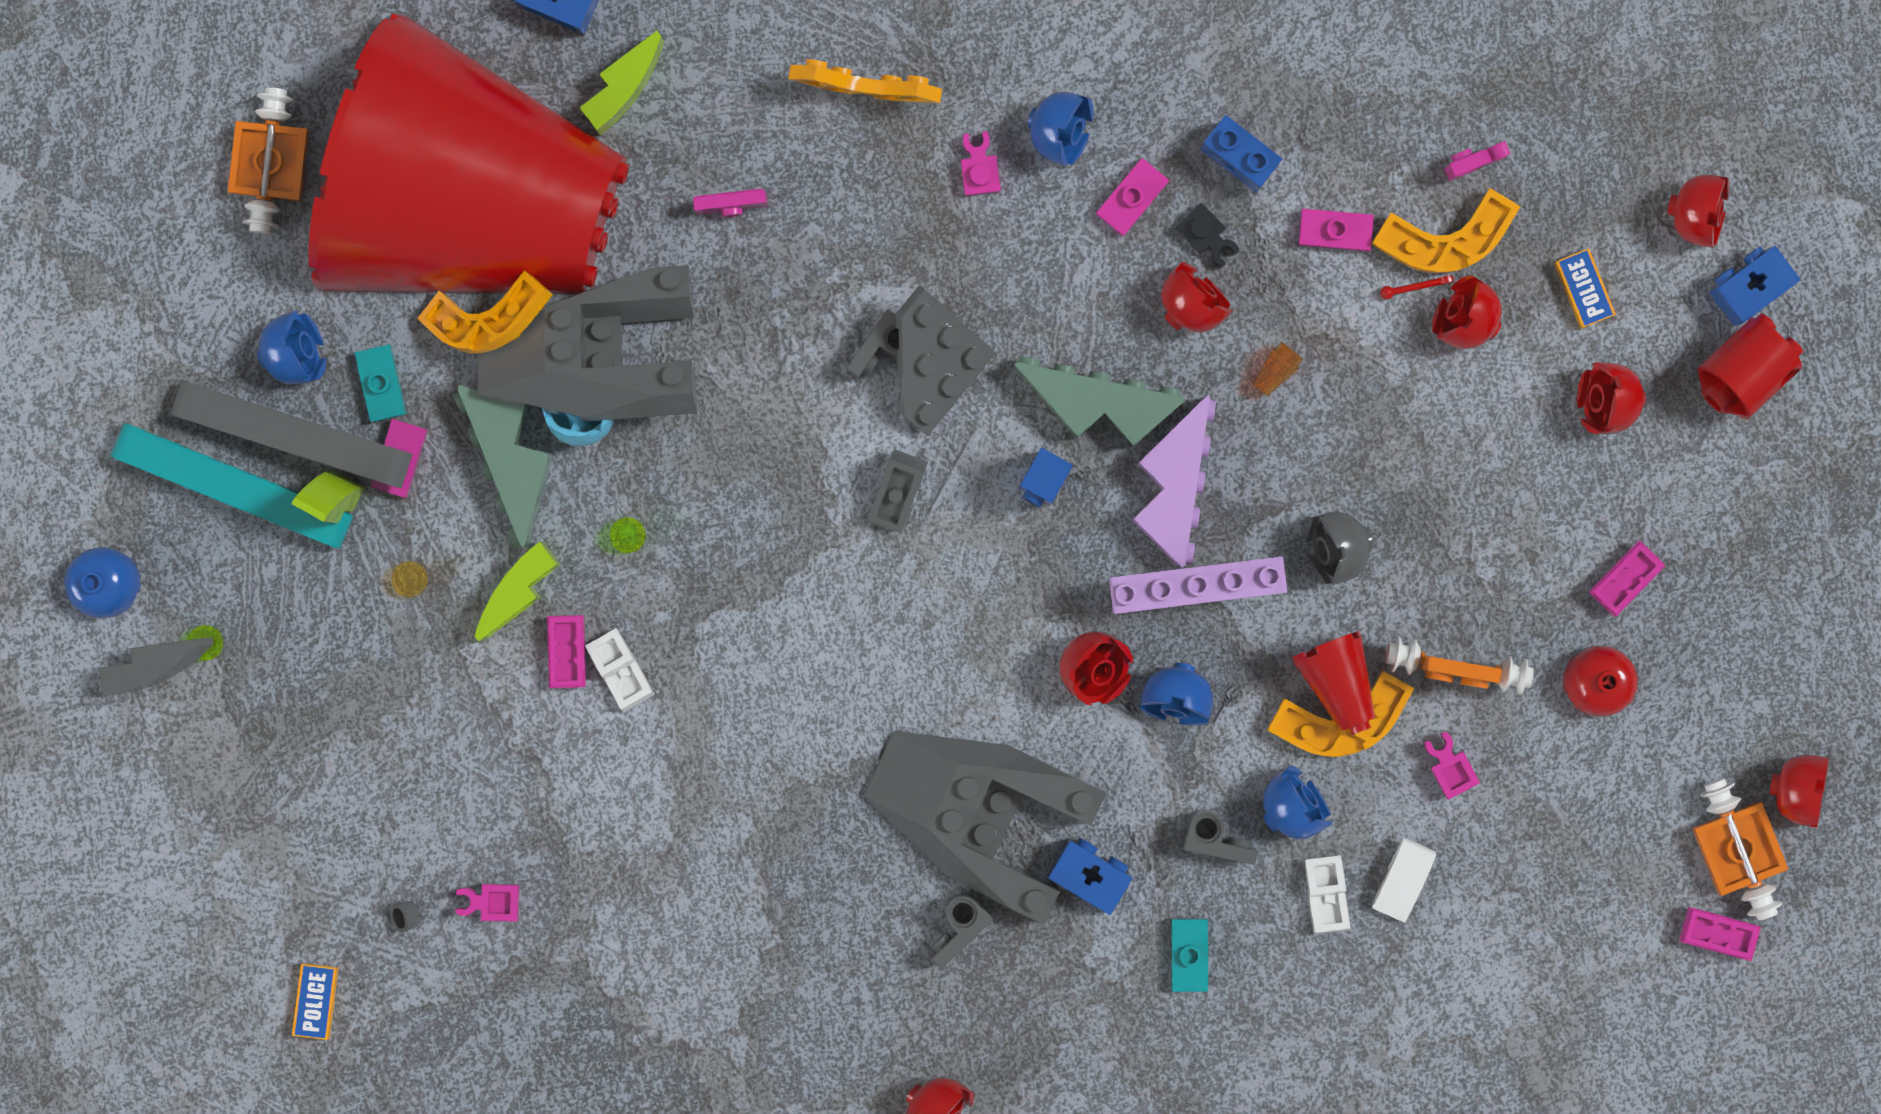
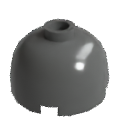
(1339, 546)

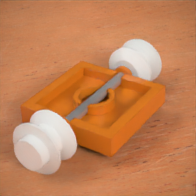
(268, 161)
(1471, 674)
(1740, 848)

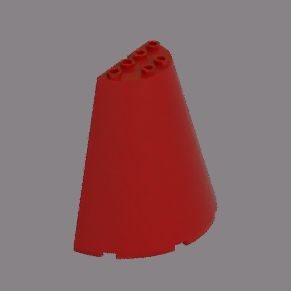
(454, 179)

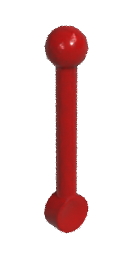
(1388, 292)

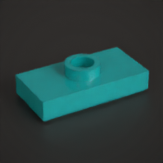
(380, 383)
(1189, 954)

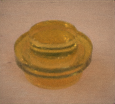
(409, 579)

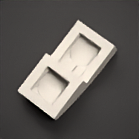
(619, 670)
(1404, 880)
(1327, 895)

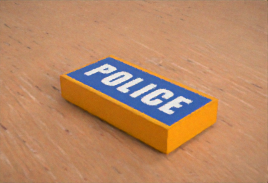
(1584, 288)
(315, 1001)

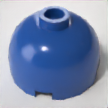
(1059, 126)
(290, 349)
(102, 582)
(1178, 694)
(1294, 807)

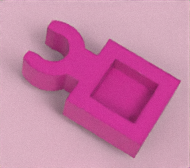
(1467, 162)
(980, 171)
(1452, 771)
(496, 902)

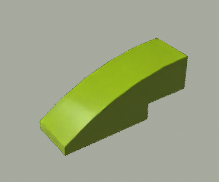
(624, 83)
(329, 496)
(516, 590)

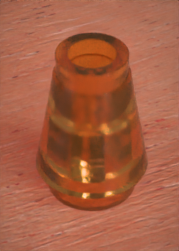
(1277, 368)

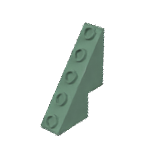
(1084, 399)
(516, 470)

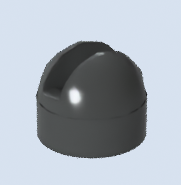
(405, 916)

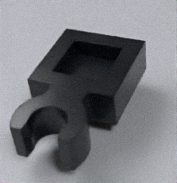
(1202, 231)

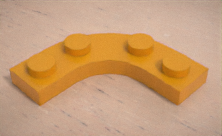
(887, 88)
(1453, 251)
(490, 328)
(1325, 737)

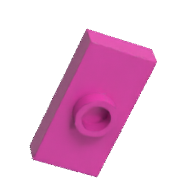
(1132, 197)
(730, 203)
(1335, 230)
(408, 439)
(1626, 578)
(566, 651)
(1719, 933)

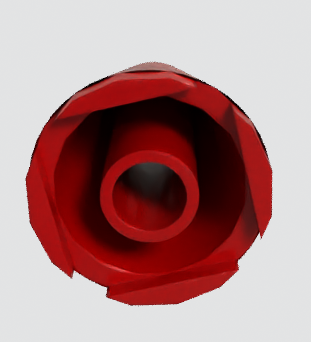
(1340, 680)

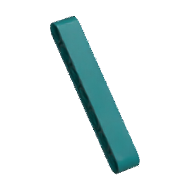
(223, 483)

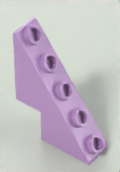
(1176, 470)
(1198, 585)

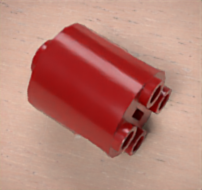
(1749, 368)

